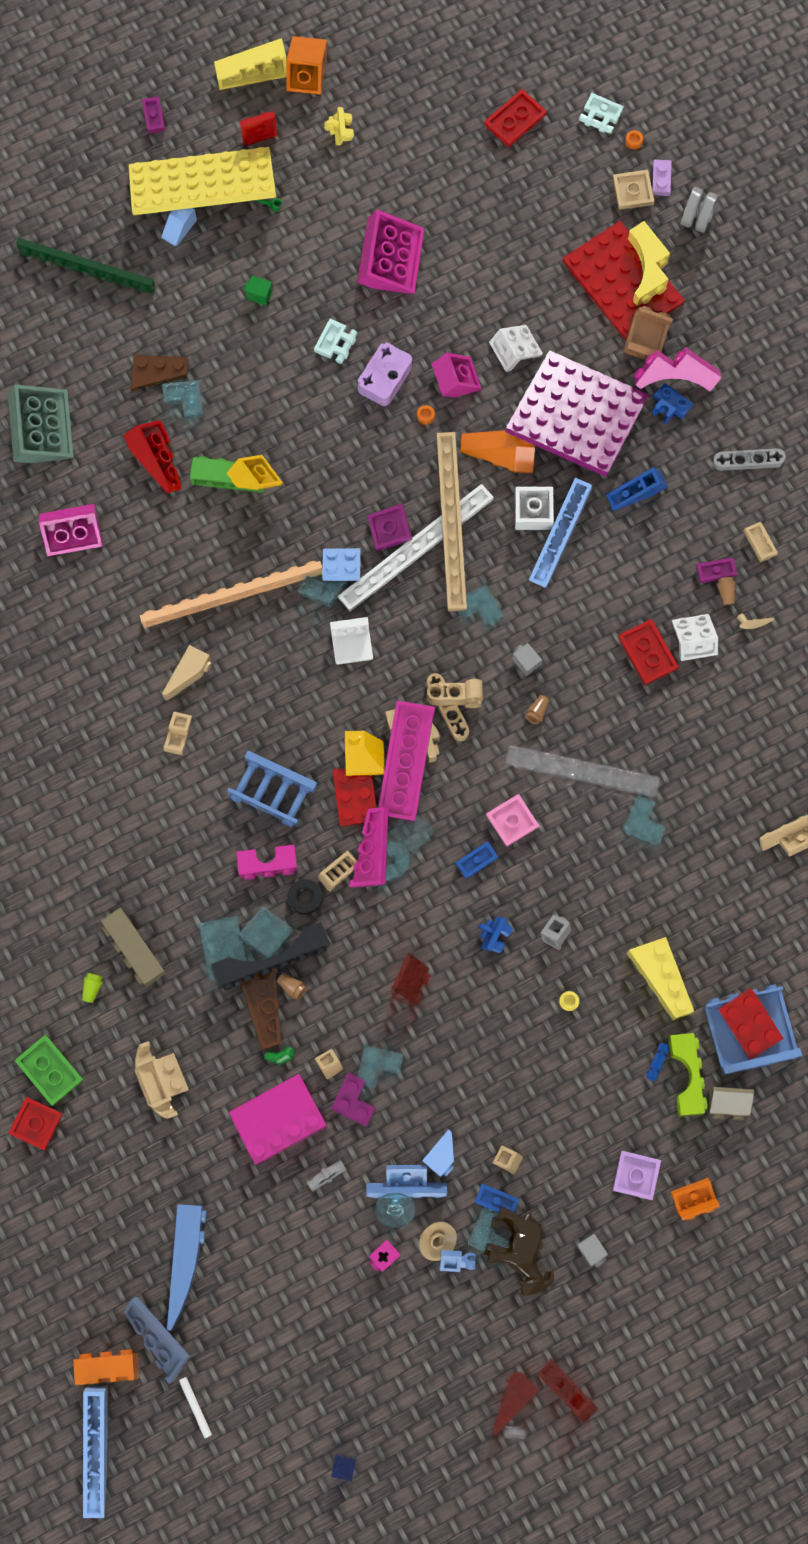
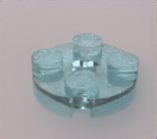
(401, 862)

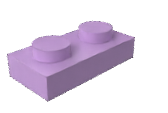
(661, 177)

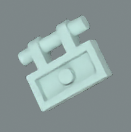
(604, 109)
(330, 338)

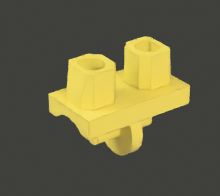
(336, 125)

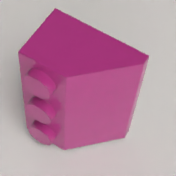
(70, 530)

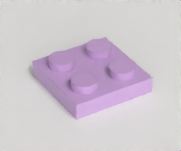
(636, 1175)

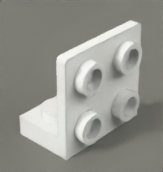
(514, 345)
(696, 637)
(351, 640)

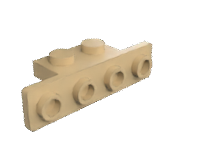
(791, 837)

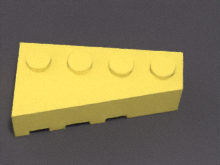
(663, 977)

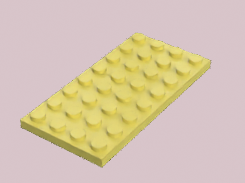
(201, 181)

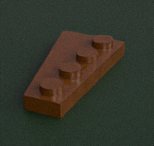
(263, 1008)

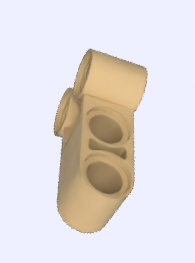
(469, 693)

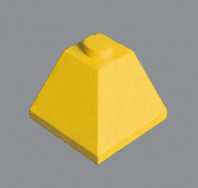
(253, 473)
(363, 754)

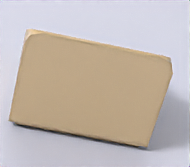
(329, 1064)
(508, 1159)

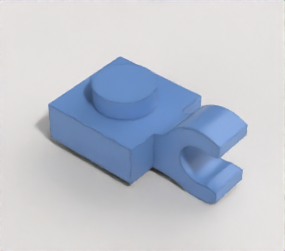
(453, 1261)

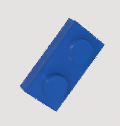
(476, 860)
(493, 1199)

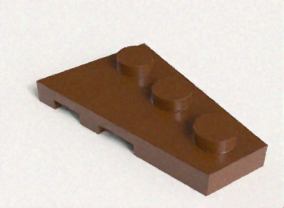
(155, 369)

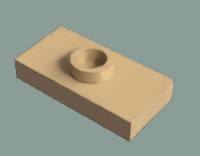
(760, 542)

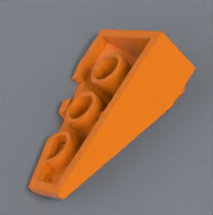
(500, 449)

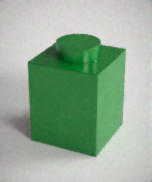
(258, 290)

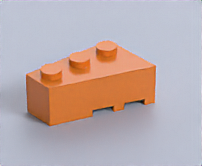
(106, 1367)

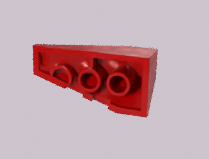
(150, 446)

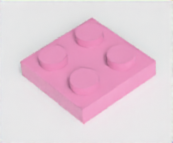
(512, 820)

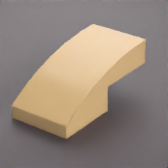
(178, 733)

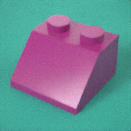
(456, 375)

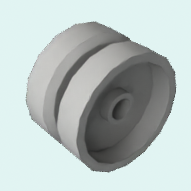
(697, 209)

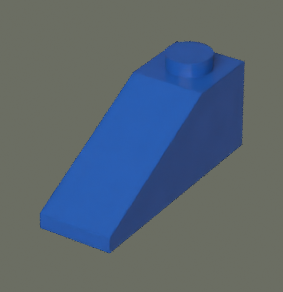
(637, 489)

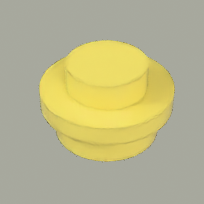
(569, 1001)

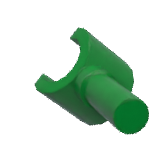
(271, 203)

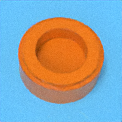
(634, 139)
(425, 414)

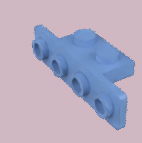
(407, 1180)

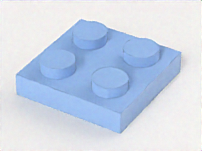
(341, 564)

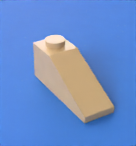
(188, 671)

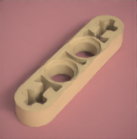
(444, 709)

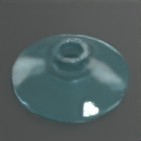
(395, 1216)

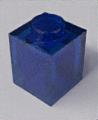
(343, 1467)

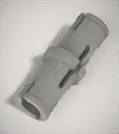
(326, 1175)

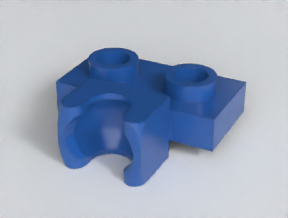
(671, 403)

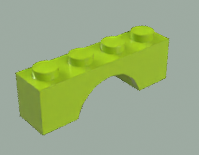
(684, 1048)

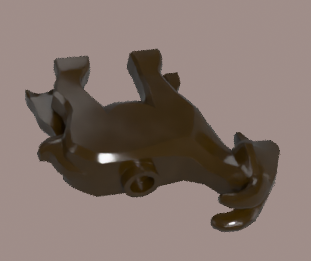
(522, 1250)

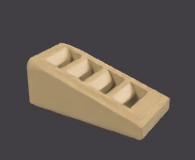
(333, 881)

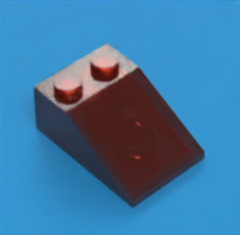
(410, 981)

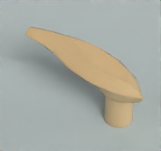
(751, 624)

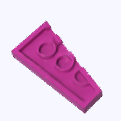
(371, 863)

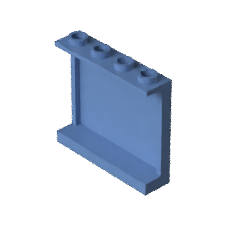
(728, 1050)

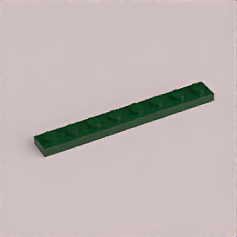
(88, 266)

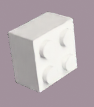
(534, 508)

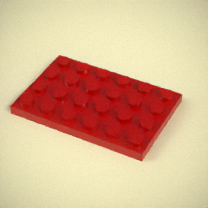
(611, 275)

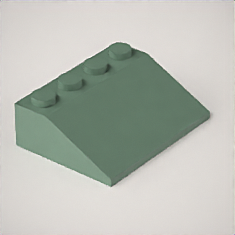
(39, 424)

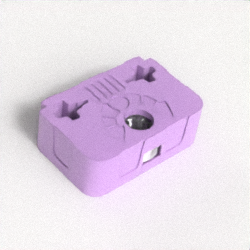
(380, 370)

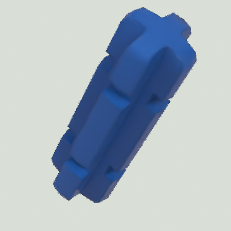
(657, 1062)

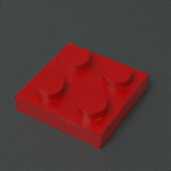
(258, 128)
(35, 1123)

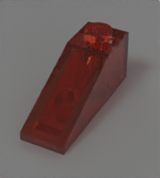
(567, 1391)
(515, 1396)

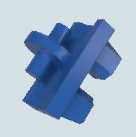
(491, 932)

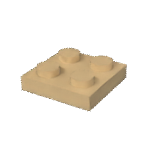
(633, 189)

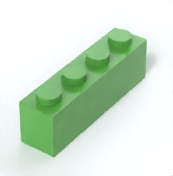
(213, 473)

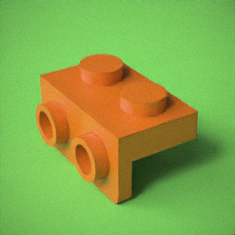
(694, 1199)

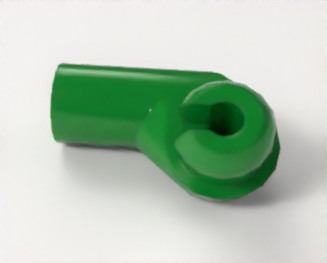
(281, 1057)

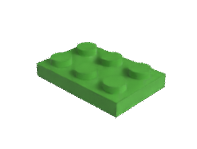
(49, 1070)

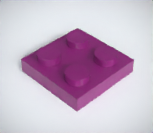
(389, 527)

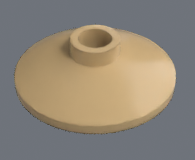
(445, 1240)

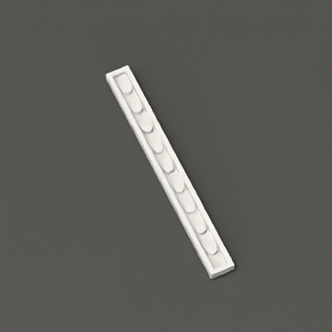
(410, 551)

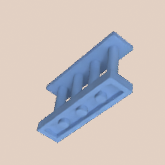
(271, 770)

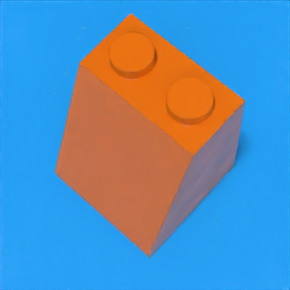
(306, 65)

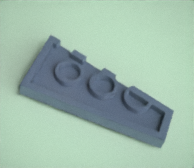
(156, 1338)

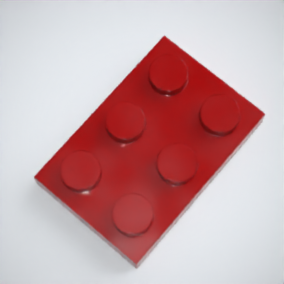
(515, 118)
(648, 652)
(353, 797)
(750, 1023)

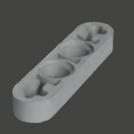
(749, 461)

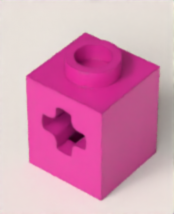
(385, 1247)

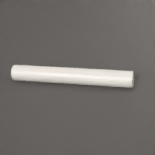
(195, 1407)

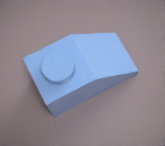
(178, 225)
(441, 1156)

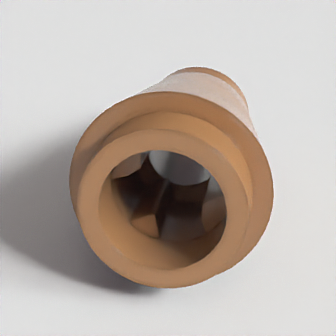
(727, 590)
(537, 710)
(292, 986)

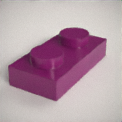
(153, 115)
(715, 570)

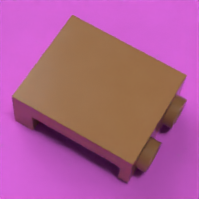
(646, 332)

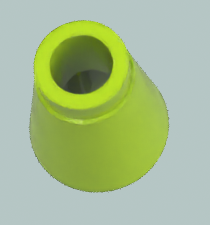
(91, 987)

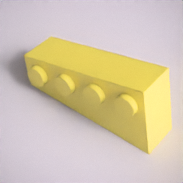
(252, 66)

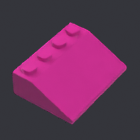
(390, 253)
(277, 1119)

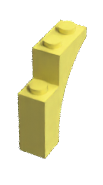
(653, 258)

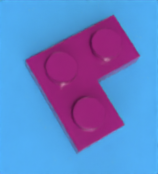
(348, 1102)

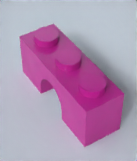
(284, 862)

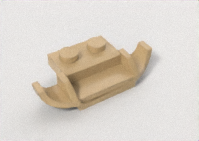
(159, 1080)

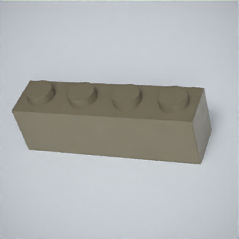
(133, 947)

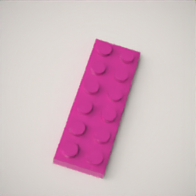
(406, 759)

